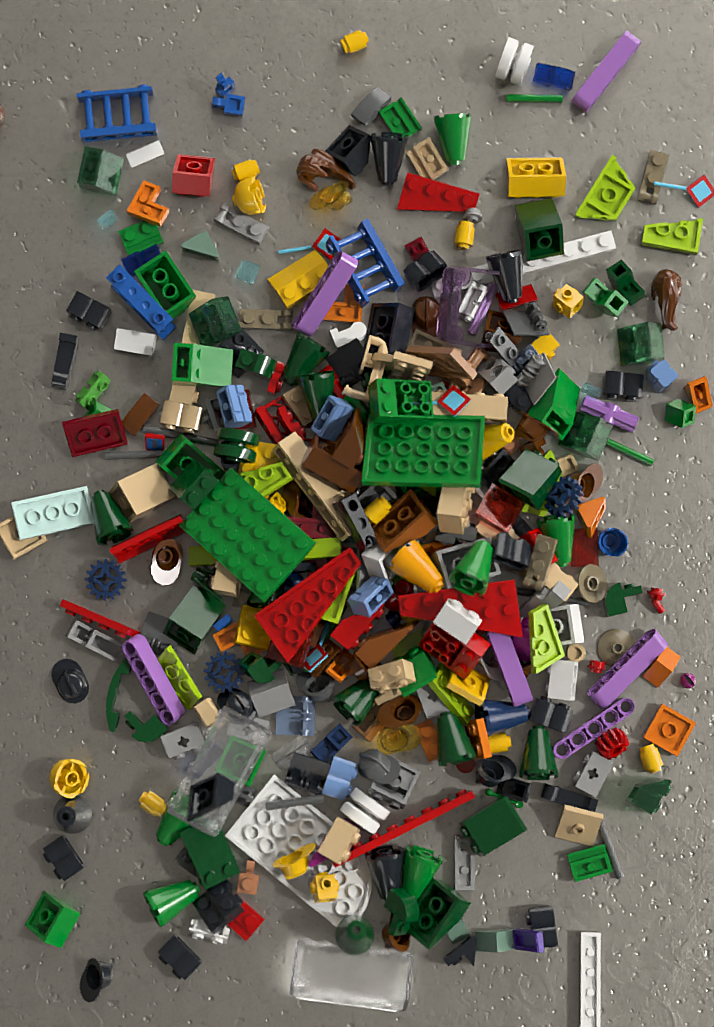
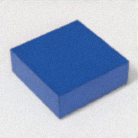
(222, 623)

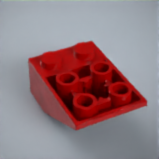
(351, 628)
(452, 652)

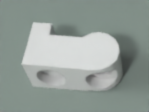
(340, 339)

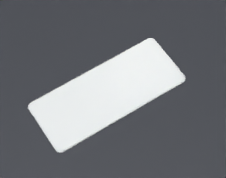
(145, 154)

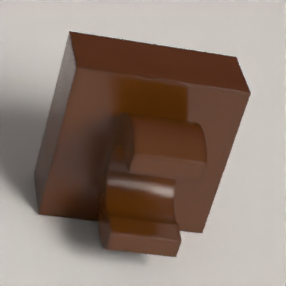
(534, 446)

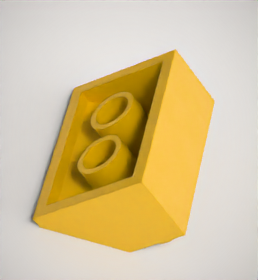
(535, 177)
(299, 279)

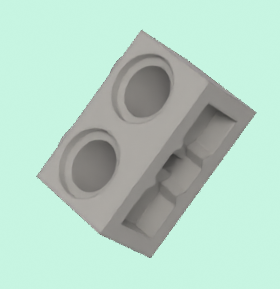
(498, 374)

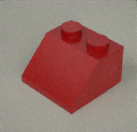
(193, 175)

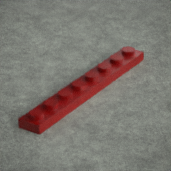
(409, 823)

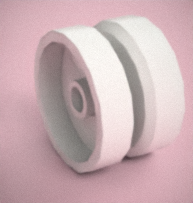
(514, 61)
(364, 811)

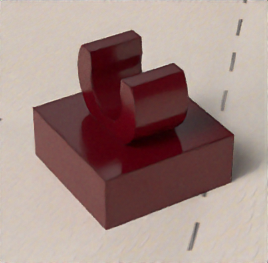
(416, 249)

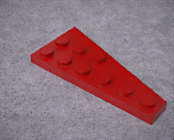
(496, 607)
(300, 609)

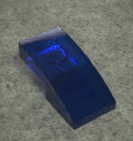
(554, 76)
(138, 259)

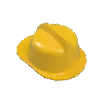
(295, 863)

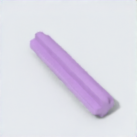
(482, 309)

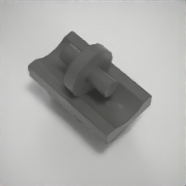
(213, 414)

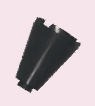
(388, 155)
(511, 274)
(79, 812)
(385, 868)

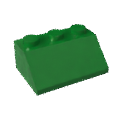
(166, 284)

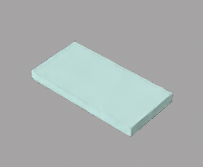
(53, 513)

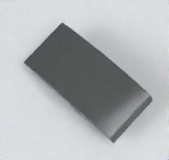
(370, 105)
(447, 538)

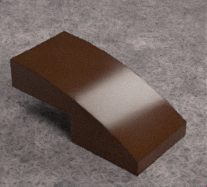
(140, 413)

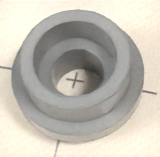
(472, 215)

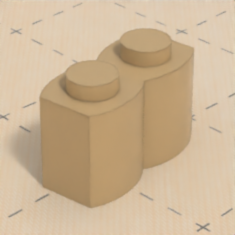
(181, 416)
(206, 712)

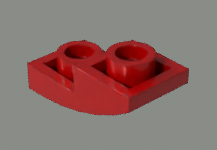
(285, 419)

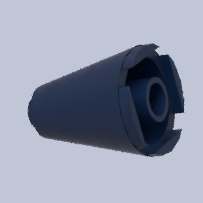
(501, 715)

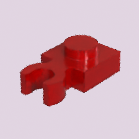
(275, 383)

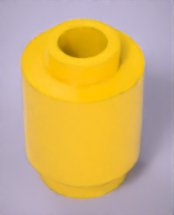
(354, 41)
(245, 169)
(464, 235)
(377, 510)
(499, 743)
(650, 758)
(152, 804)

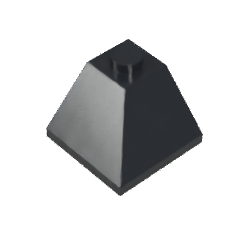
(351, 150)
(209, 795)

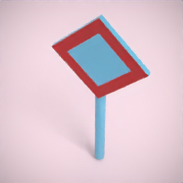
(699, 190)
(319, 245)
(452, 400)
(317, 654)

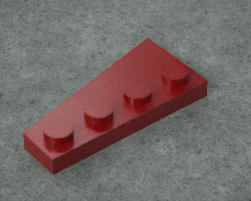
(429, 194)

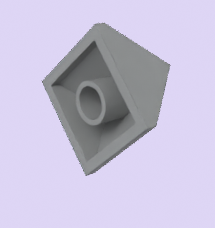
(271, 696)

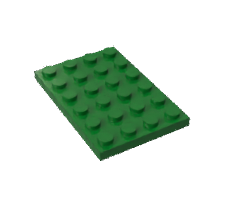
(425, 452)
(248, 535)

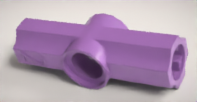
(610, 413)

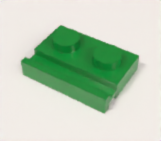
(400, 118)
(140, 237)
(589, 862)

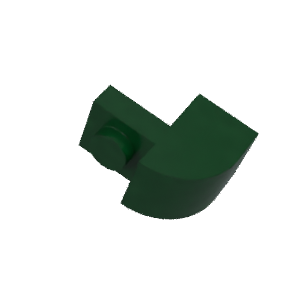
(623, 281)
(258, 364)
(614, 598)
(259, 668)
(147, 732)
(404, 908)

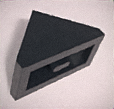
(515, 789)

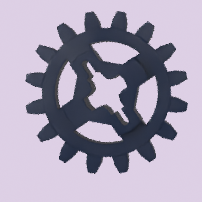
(564, 497)
(105, 571)
(221, 663)

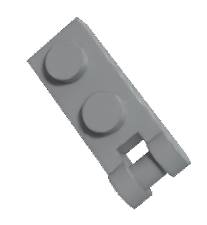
(241, 224)
(463, 864)

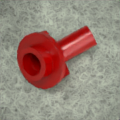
(656, 595)

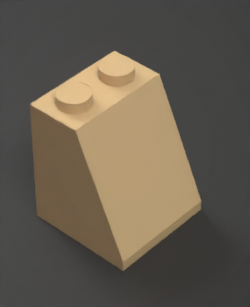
(142, 492)

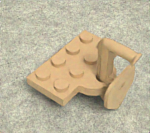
(398, 367)

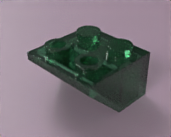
(100, 171)
(215, 321)
(641, 344)
(587, 436)
(648, 794)

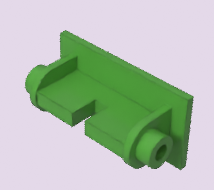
(98, 383)

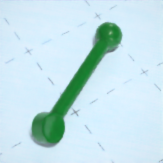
(519, 804)

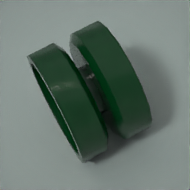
(236, 445)

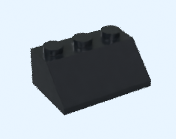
(392, 324)

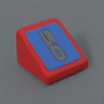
(154, 441)

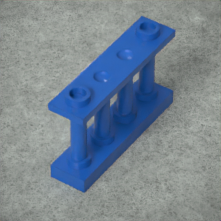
(109, 131)
(383, 262)
(141, 302)

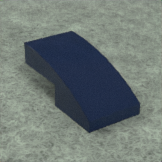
(331, 743)

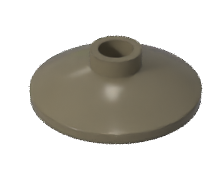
(592, 583)
(607, 644)

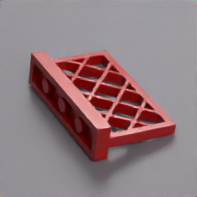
(268, 423)
(147, 539)

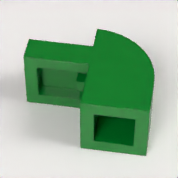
(605, 300)

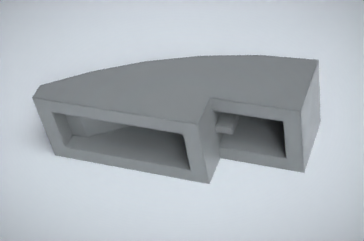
(552, 597)
(95, 640)

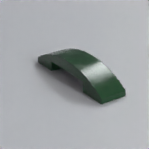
(113, 717)

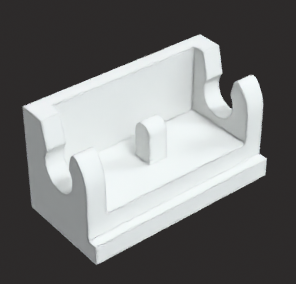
(135, 341)

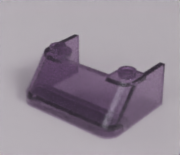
(452, 281)

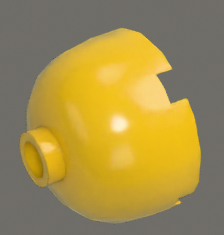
(249, 196)
(68, 777)

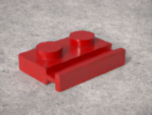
(246, 922)

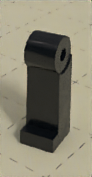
(64, 360)
(356, 521)
(567, 797)

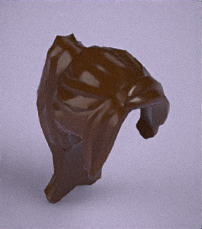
(321, 165)
(668, 289)

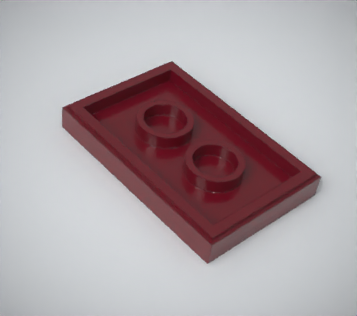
(95, 433)

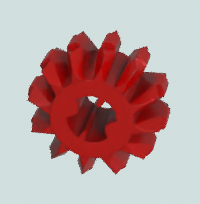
(612, 743)

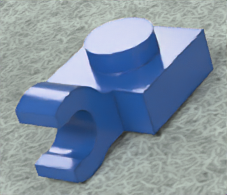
(224, 85)
(232, 104)

